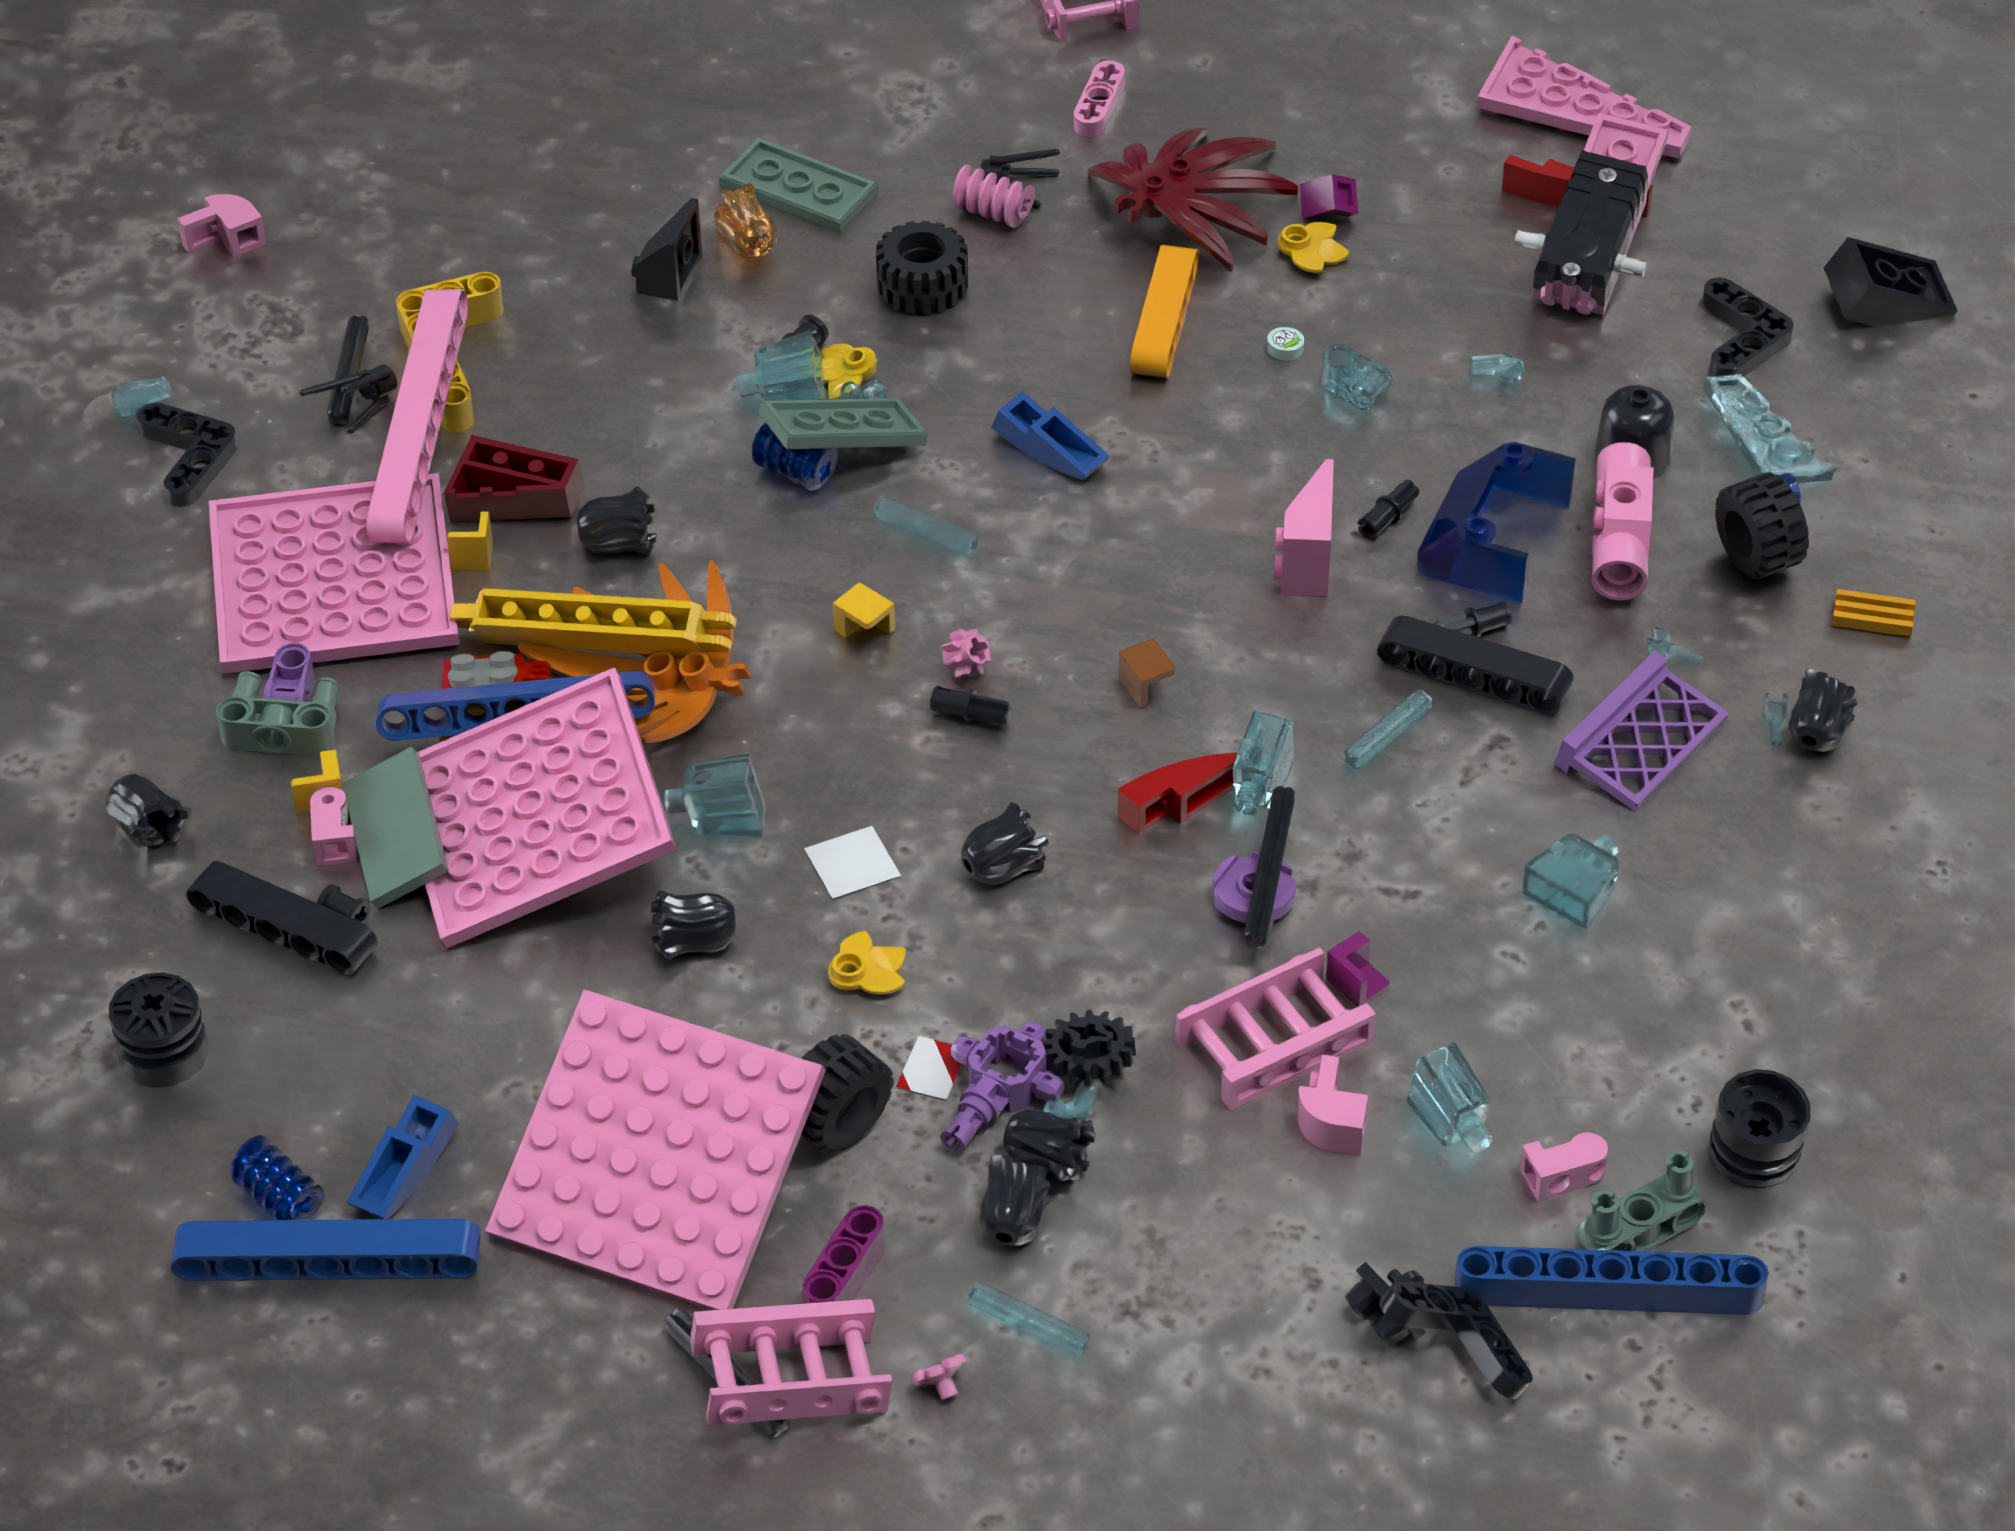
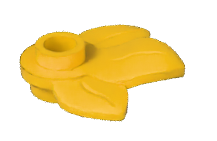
(1312, 246)
(845, 364)
(867, 966)

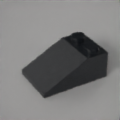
(1886, 285)

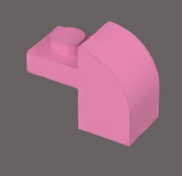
(226, 220)
(1329, 1116)

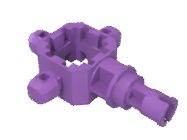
(987, 1091)

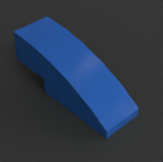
(1048, 437)
(403, 1158)

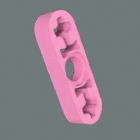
(1098, 88)

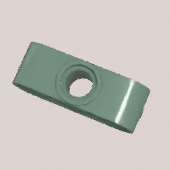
(278, 723)
(1664, 1204)

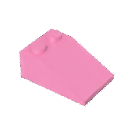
(1307, 538)

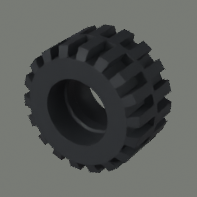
(922, 267)
(1762, 525)
(849, 1096)

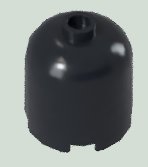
(1639, 417)

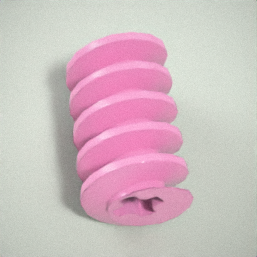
(992, 198)

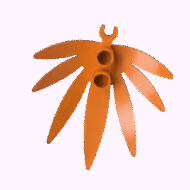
(682, 683)

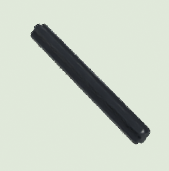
(1269, 867)

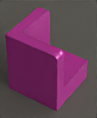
(1329, 195)
(1352, 973)

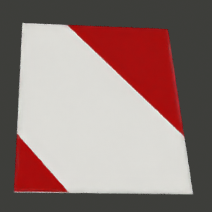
(930, 1069)

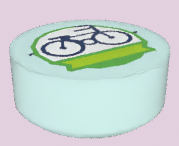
(1285, 343)

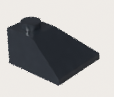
(670, 255)

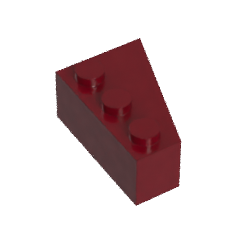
(512, 483)

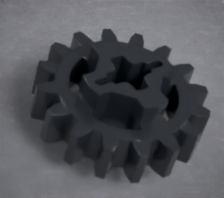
(1089, 1047)

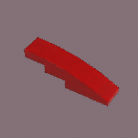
(1544, 182)

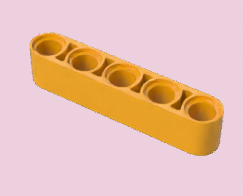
(1164, 311)

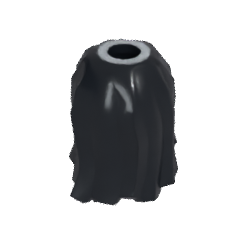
(617, 524)
(1821, 711)
(146, 810)
(1003, 848)
(692, 923)
(1049, 1142)
(1013, 1201)

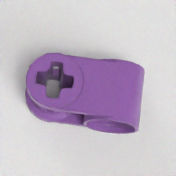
(291, 674)

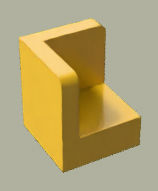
(471, 549)
(862, 608)
(305, 787)

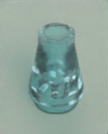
(134, 394)

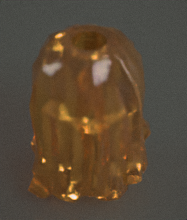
(745, 223)

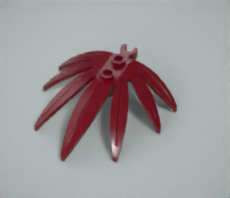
(1177, 180)

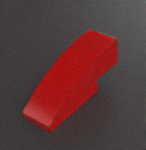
(1175, 790)

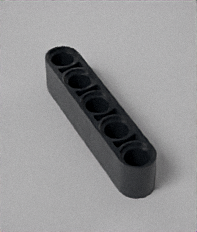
(1475, 664)
(281, 918)

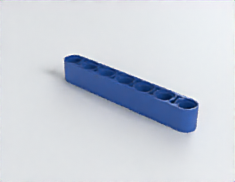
(491, 697)
(326, 1249)
(1613, 1279)

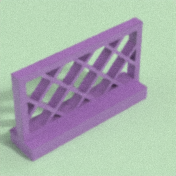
(1610, 718)

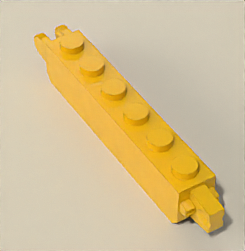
(593, 622)

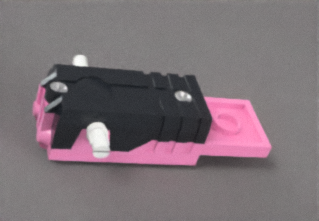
(1597, 217)

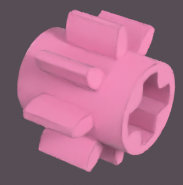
(966, 653)

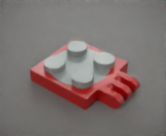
(498, 668)

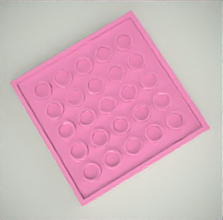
(310, 576)
(541, 807)
(656, 1151)

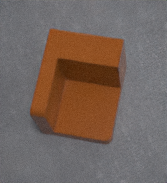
(1142, 666)

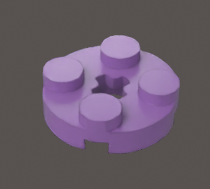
(1234, 898)

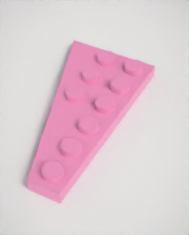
(1565, 97)

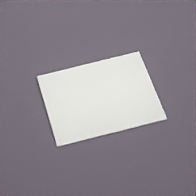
(852, 862)

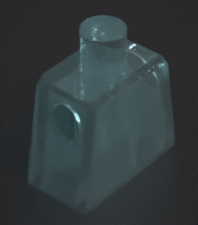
(786, 371)
(1261, 772)
(721, 797)
(1573, 877)
(1450, 1099)

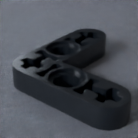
(1767, 329)
(210, 442)
(1470, 1317)

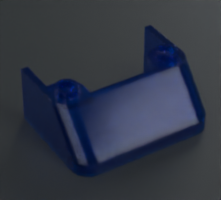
(1461, 542)

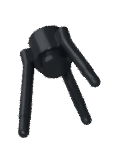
(1000, 166)
(372, 384)

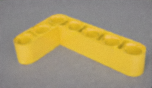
(484, 305)

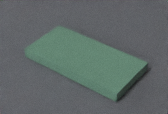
(800, 184)
(842, 423)
(395, 827)

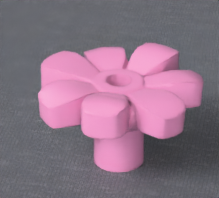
(941, 1376)

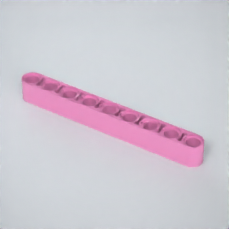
(417, 417)

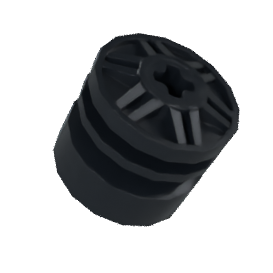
(158, 1030)
(1759, 1128)

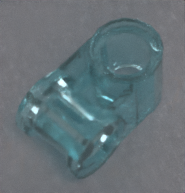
(1351, 377)

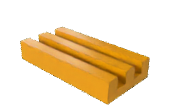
(1874, 612)

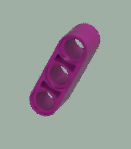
(847, 1257)

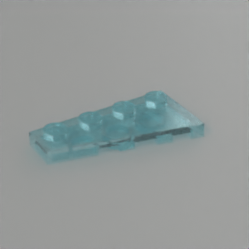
(1763, 435)

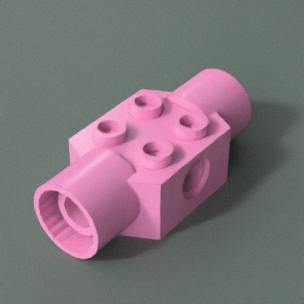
(1623, 521)

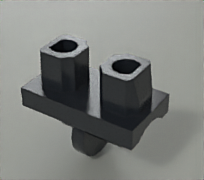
(1365, 1298)

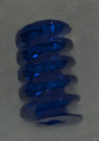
(803, 466)
(275, 1181)

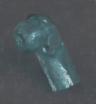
(1500, 365)
(852, 391)
(1079, 1107)

